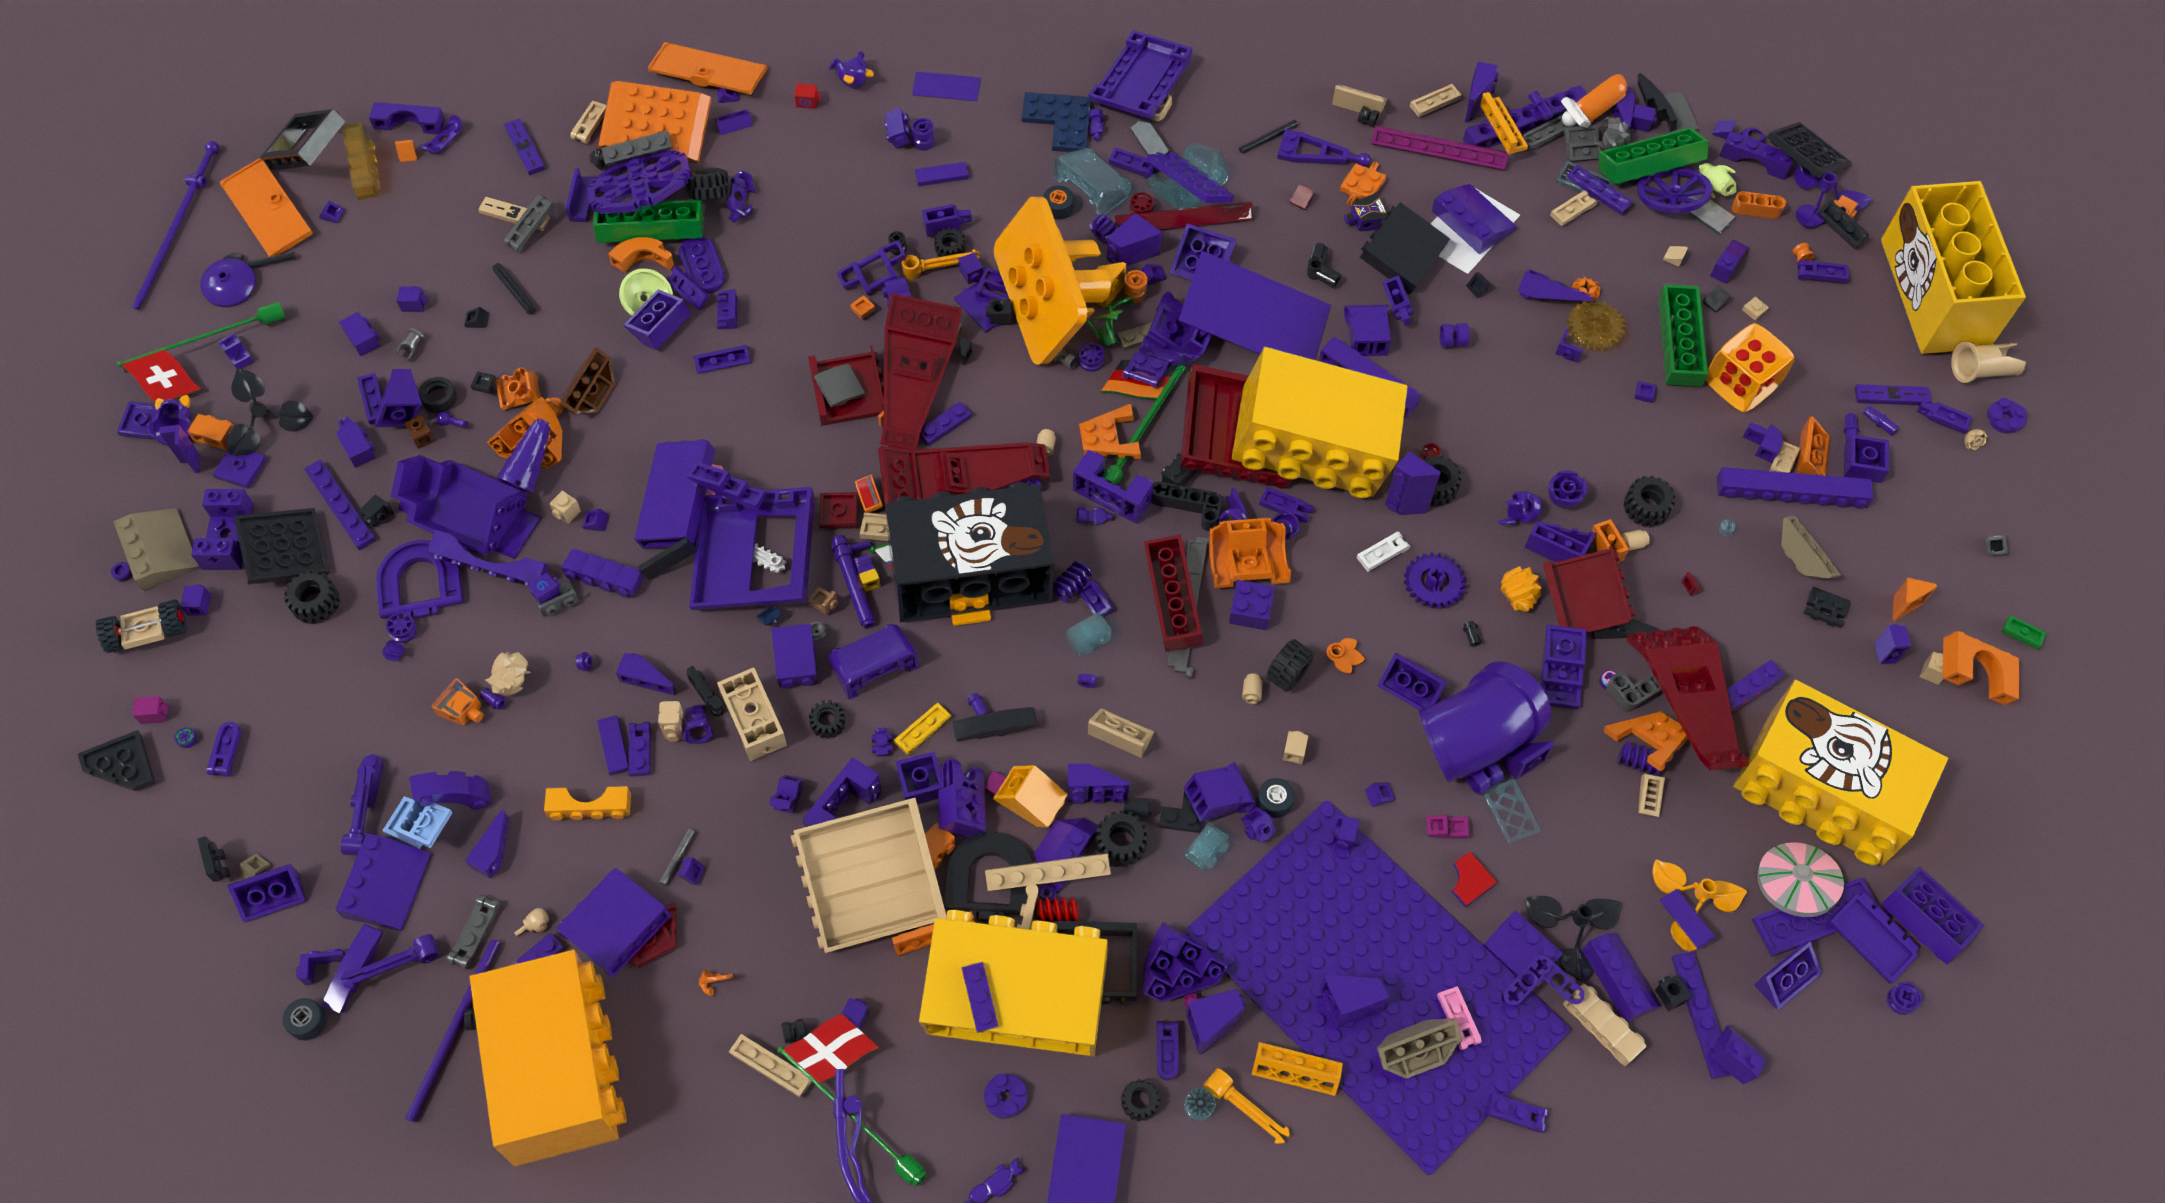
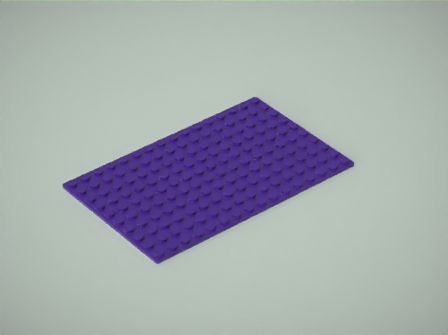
(1359, 915)

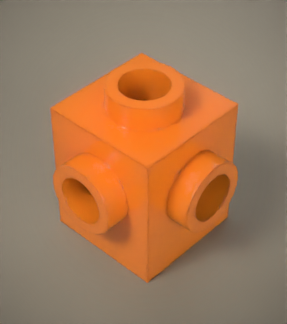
(1849, 204)

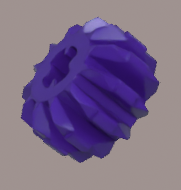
(1102, 227)

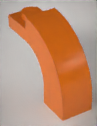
(639, 249)

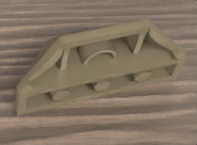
(1805, 551)
(1419, 1047)

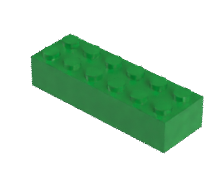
(1653, 155)
(660, 222)
(1682, 335)

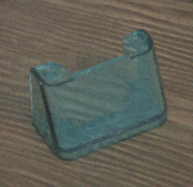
(1206, 160)
(1094, 177)

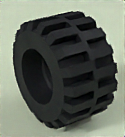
(707, 184)
(1450, 475)
(1644, 512)
(306, 585)
(1290, 665)
(1122, 823)

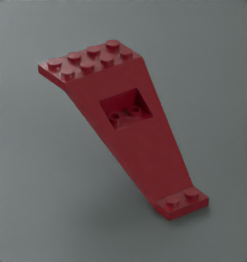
(919, 333)
(930, 471)
(1694, 684)

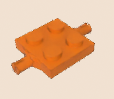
(1362, 182)

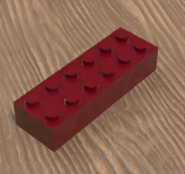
(1173, 593)

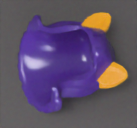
(853, 71)
(170, 413)

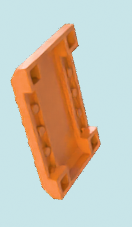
(646, 110)

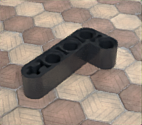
(1164, 493)

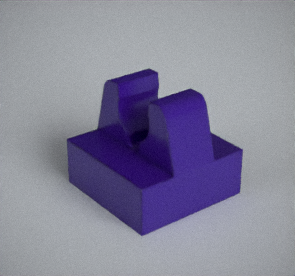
(691, 870)

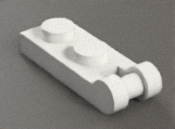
(1382, 551)

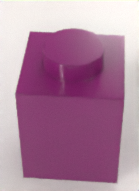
(150, 709)

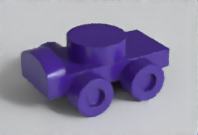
(881, 738)

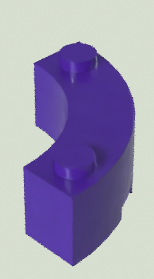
(450, 788)

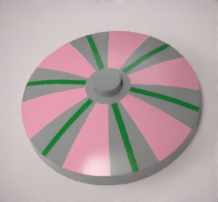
(1800, 879)

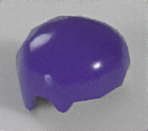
(1290, 522)

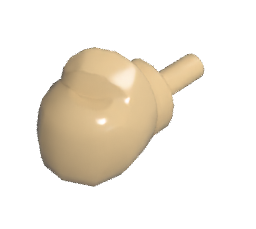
(535, 920)

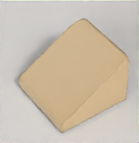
(1675, 255)

